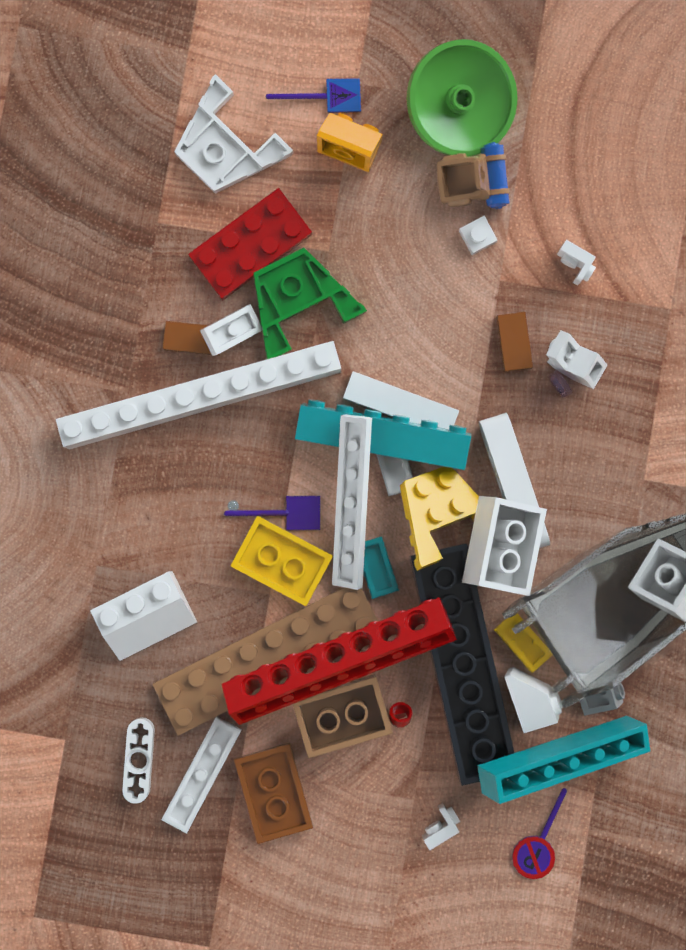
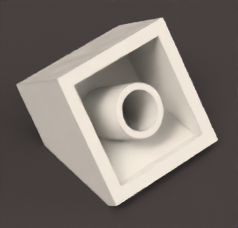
(533, 700)

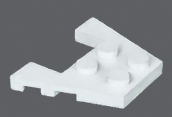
(216, 151)

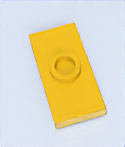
(525, 644)

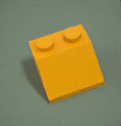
(349, 141)

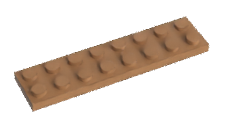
(196, 691)

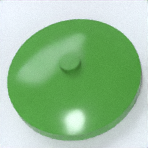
(461, 97)

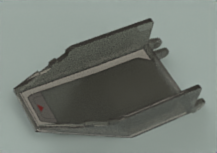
(594, 619)

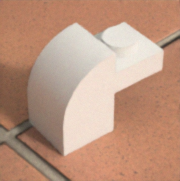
(575, 361)

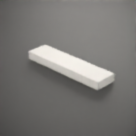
(395, 401)
(201, 774)

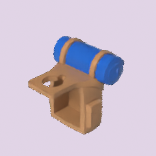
(474, 178)

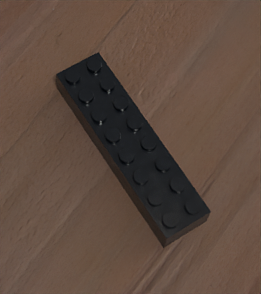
(465, 667)

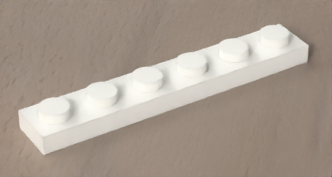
(351, 501)

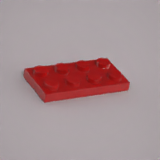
(250, 243)

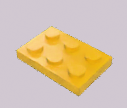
(281, 561)

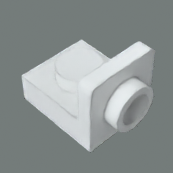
(575, 256)
(437, 832)

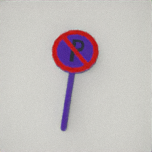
(533, 854)

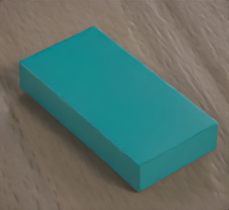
(378, 569)

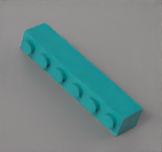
(388, 436)
(563, 759)

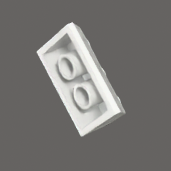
(144, 615)

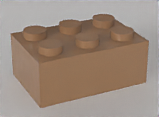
(342, 716)

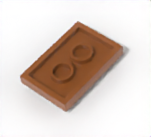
(273, 793)

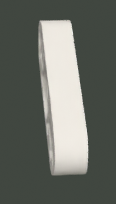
(144, 782)

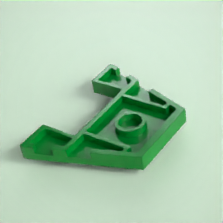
(291, 288)

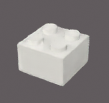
(663, 579)

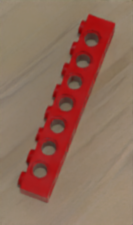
(353, 665)

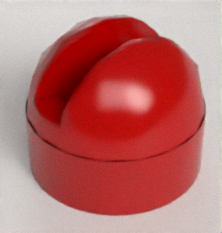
(398, 711)

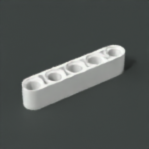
(509, 464)

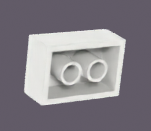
(504, 545)

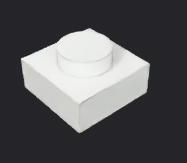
(478, 235)

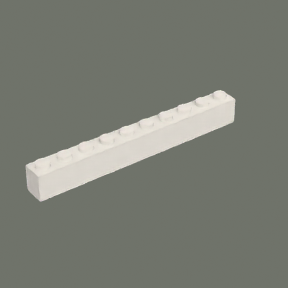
(198, 395)

